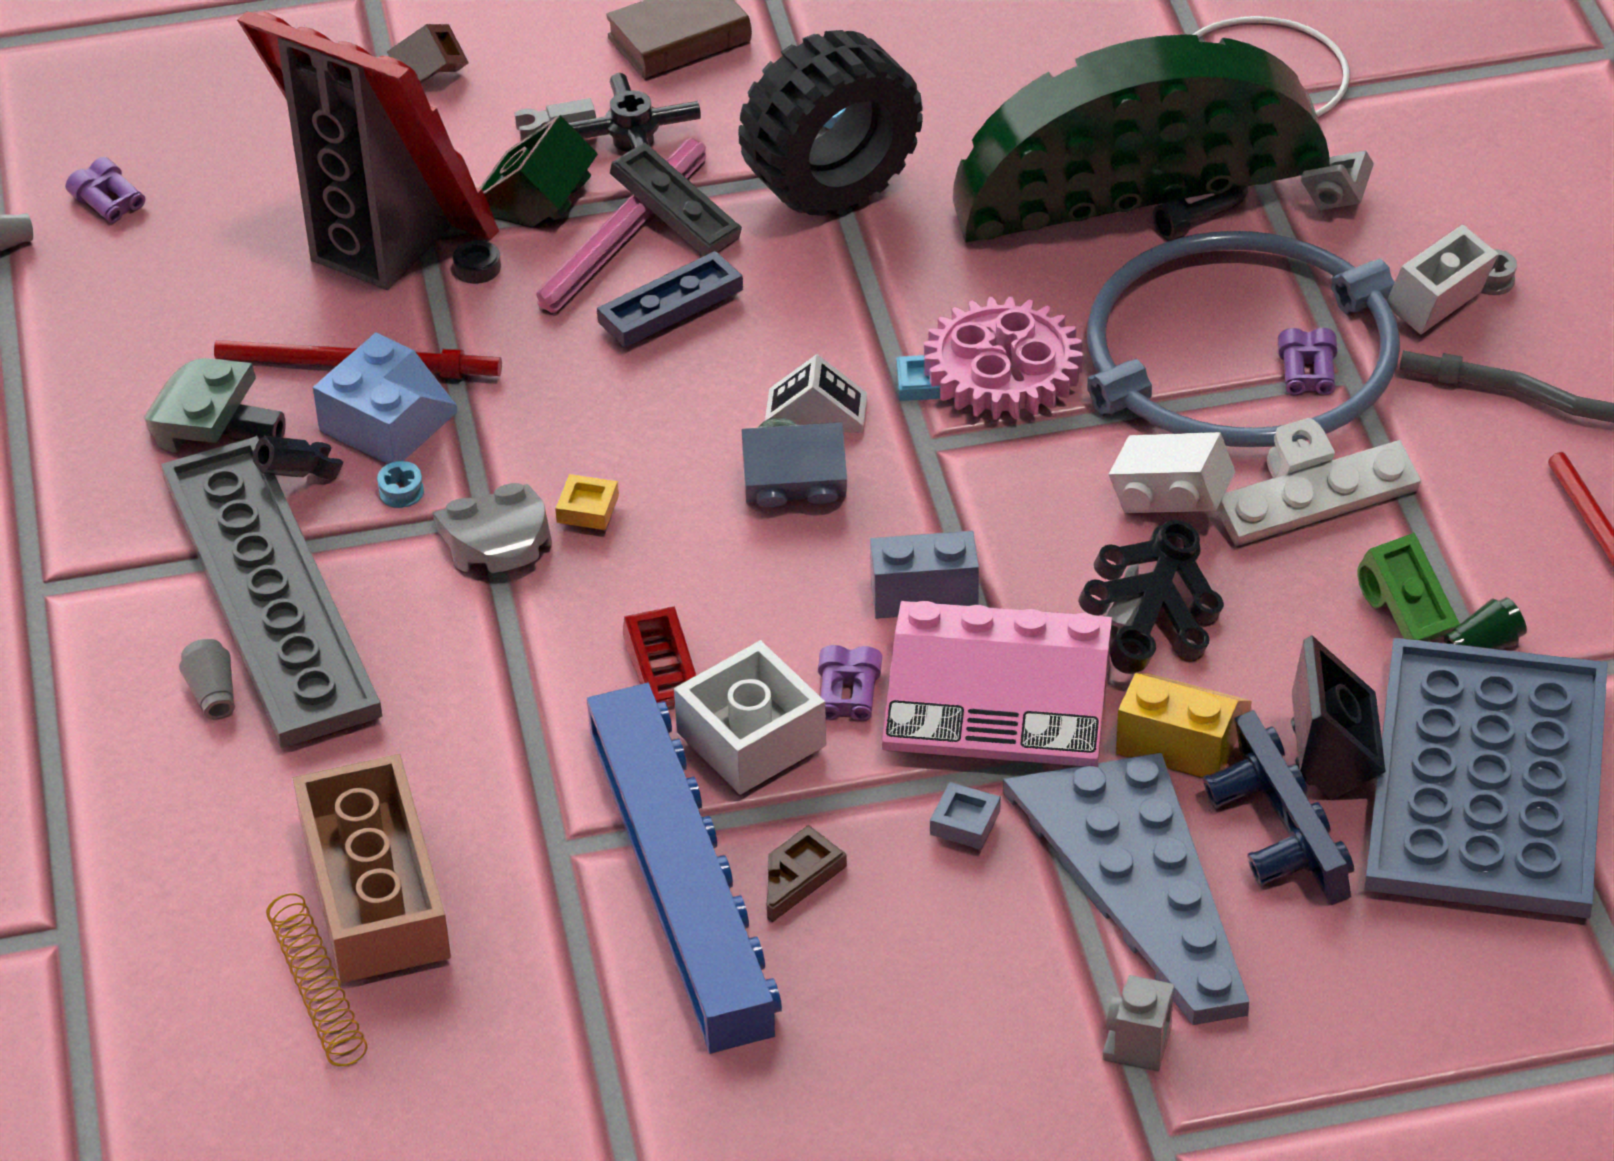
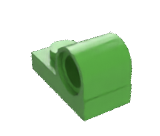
(1405, 581)

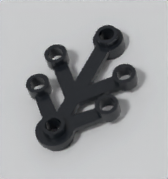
(1175, 549)

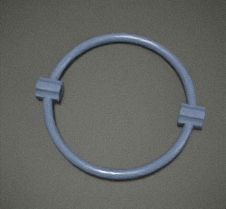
(1354, 290)

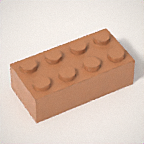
(371, 868)

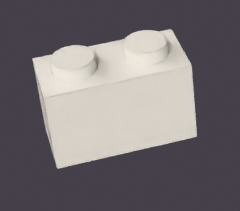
(1441, 279)
(1172, 472)

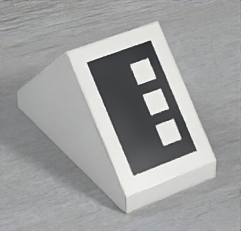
(817, 396)

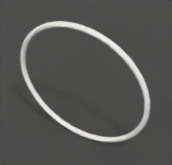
(1272, 20)

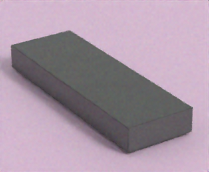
(675, 200)

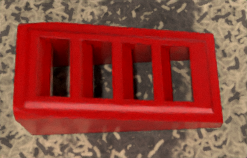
(652, 626)

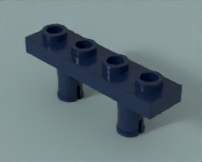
(1286, 789)

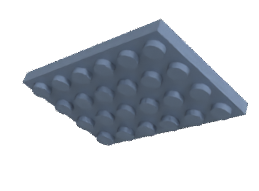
(1489, 778)

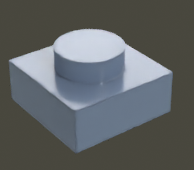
(965, 815)

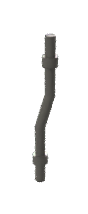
(1452, 369)

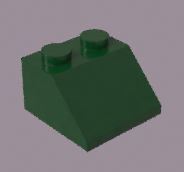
(539, 175)

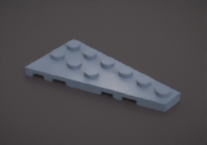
(1138, 864)

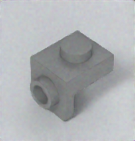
(1341, 182)

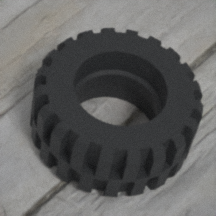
(802, 95)

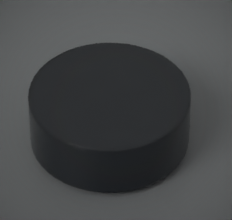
(476, 261)

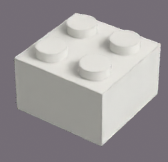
(750, 717)

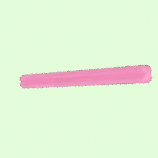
(611, 236)

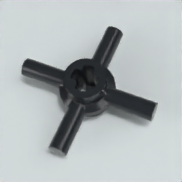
(633, 118)

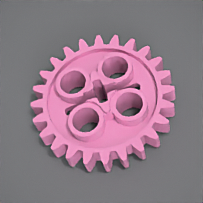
(1027, 367)

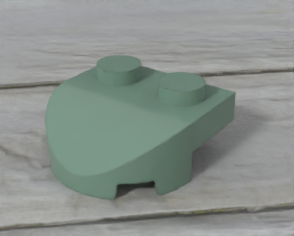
(198, 401)

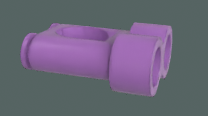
(98, 180)
(1303, 348)
(849, 667)

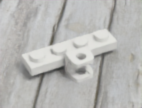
(1312, 485)

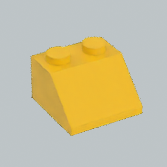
(1181, 721)

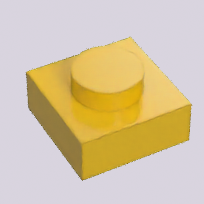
(587, 502)

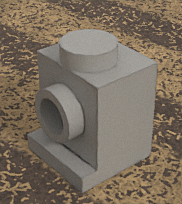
(1140, 1023)

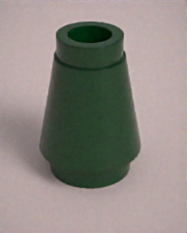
(1492, 626)

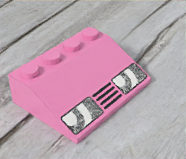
(998, 683)

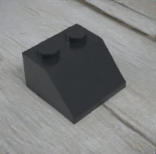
(1334, 723)

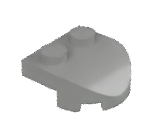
(495, 528)

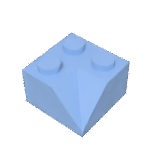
(382, 400)

